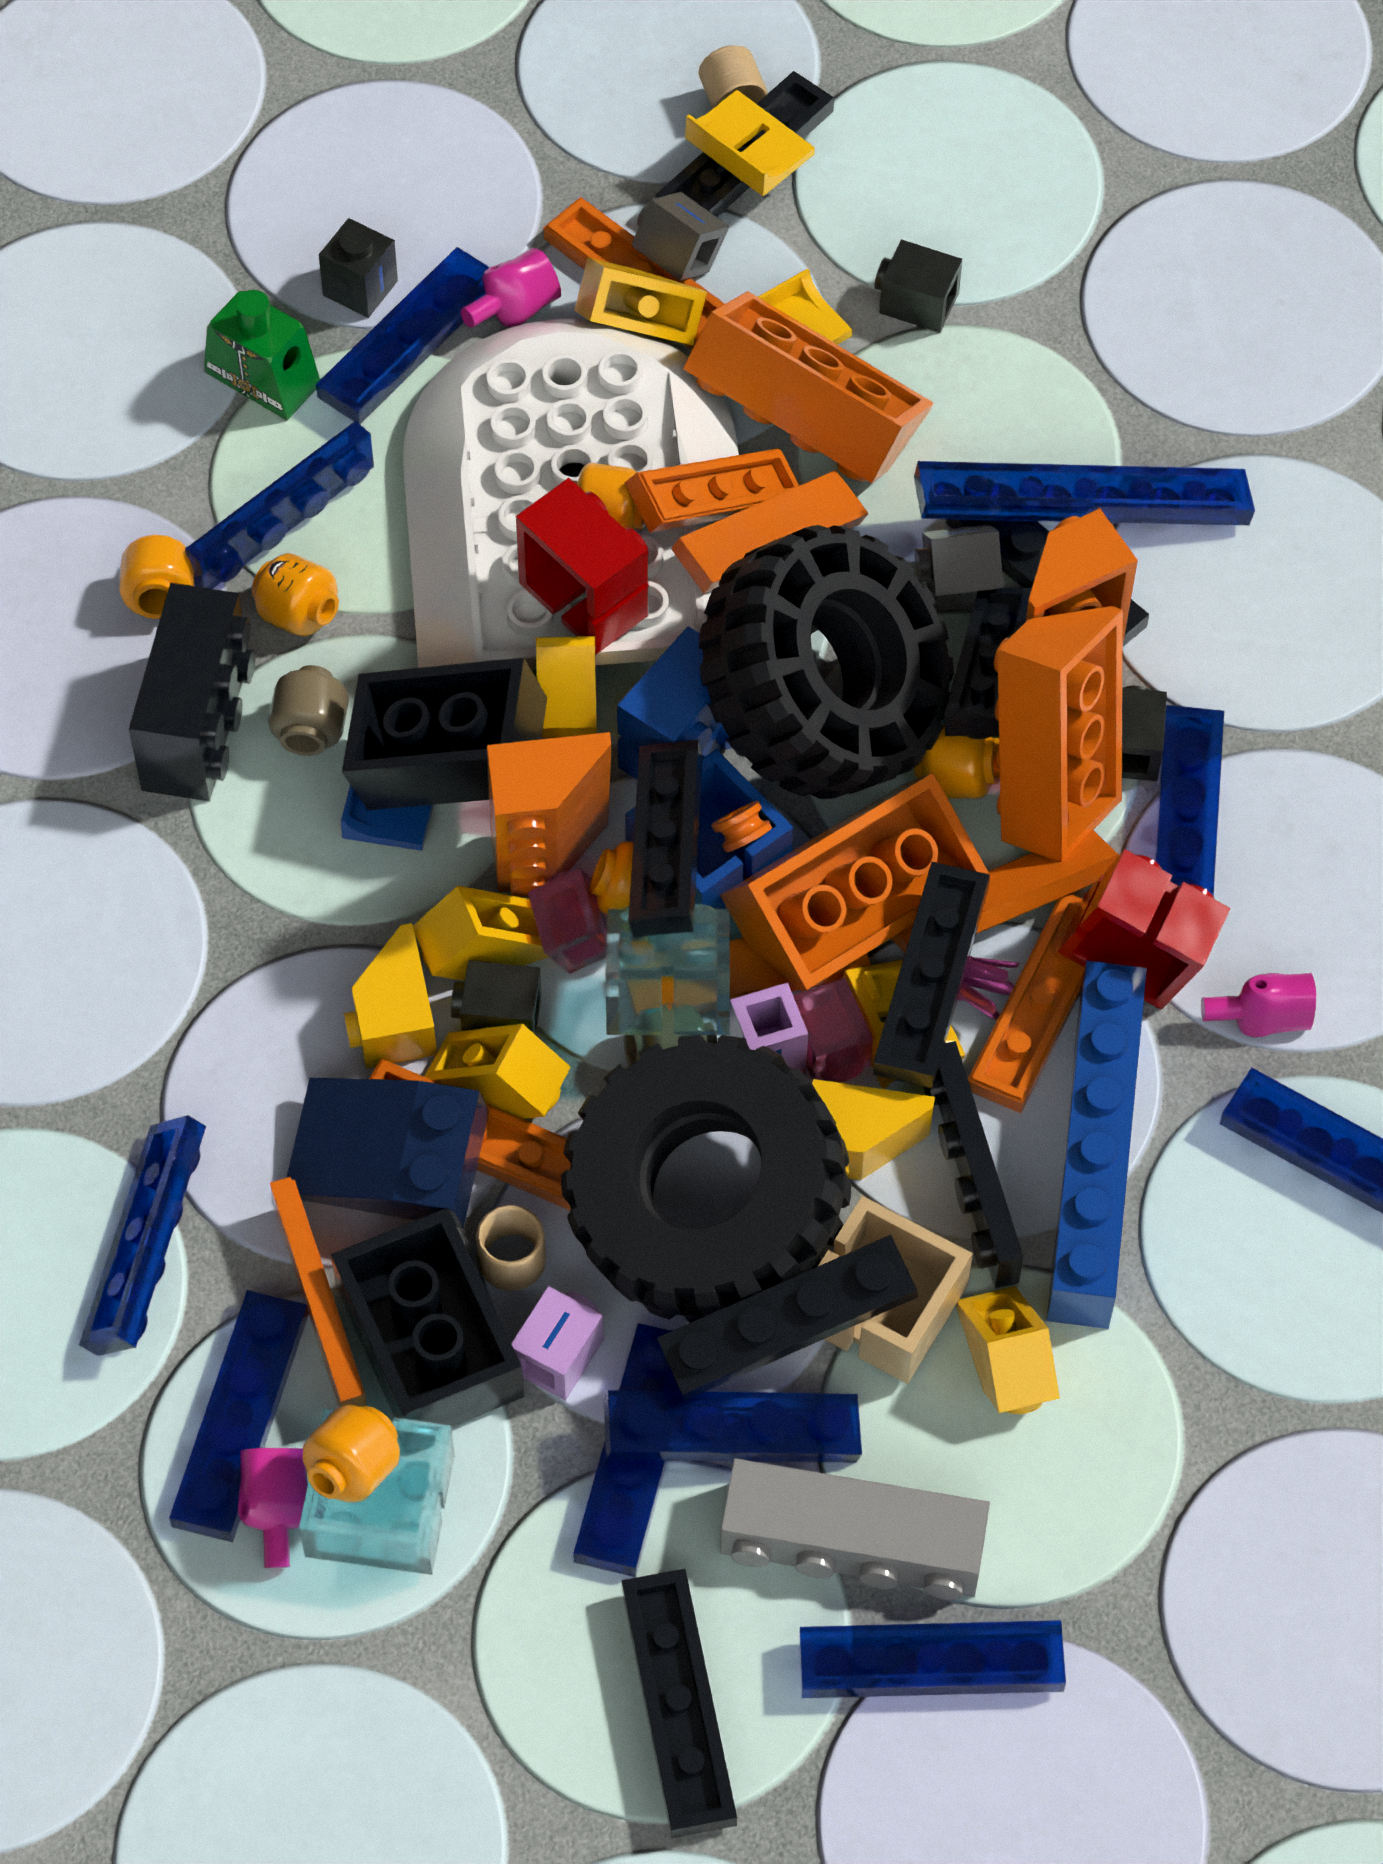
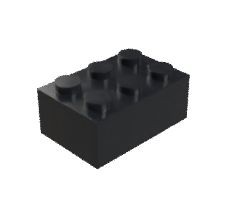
(191, 692)
(428, 729)
(428, 1323)

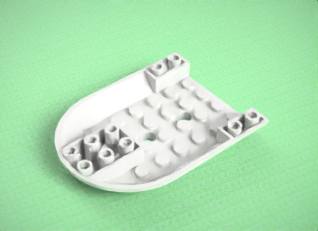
(493, 444)

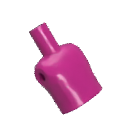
(515, 290)
(1267, 1004)
(273, 1497)

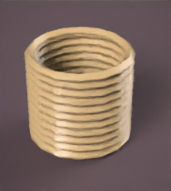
(731, 70)
(504, 1222)

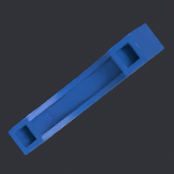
(1097, 1146)

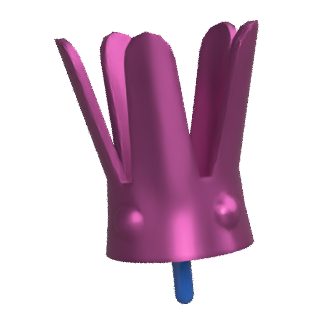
(983, 975)

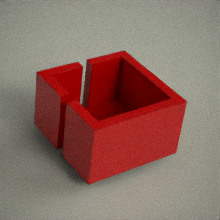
(574, 548)
(1146, 922)

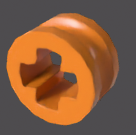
(741, 826)

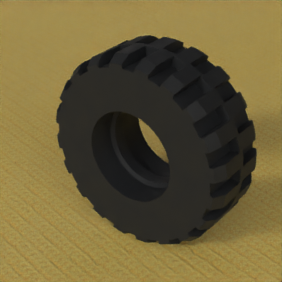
(766, 676)
(655, 1110)

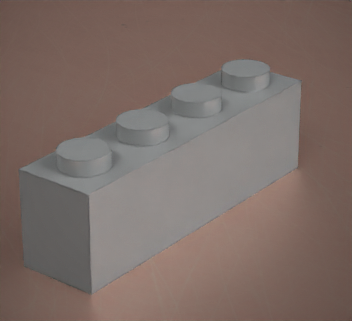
(854, 1529)

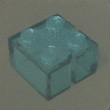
(694, 959)
(400, 1519)

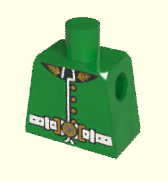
(261, 353)

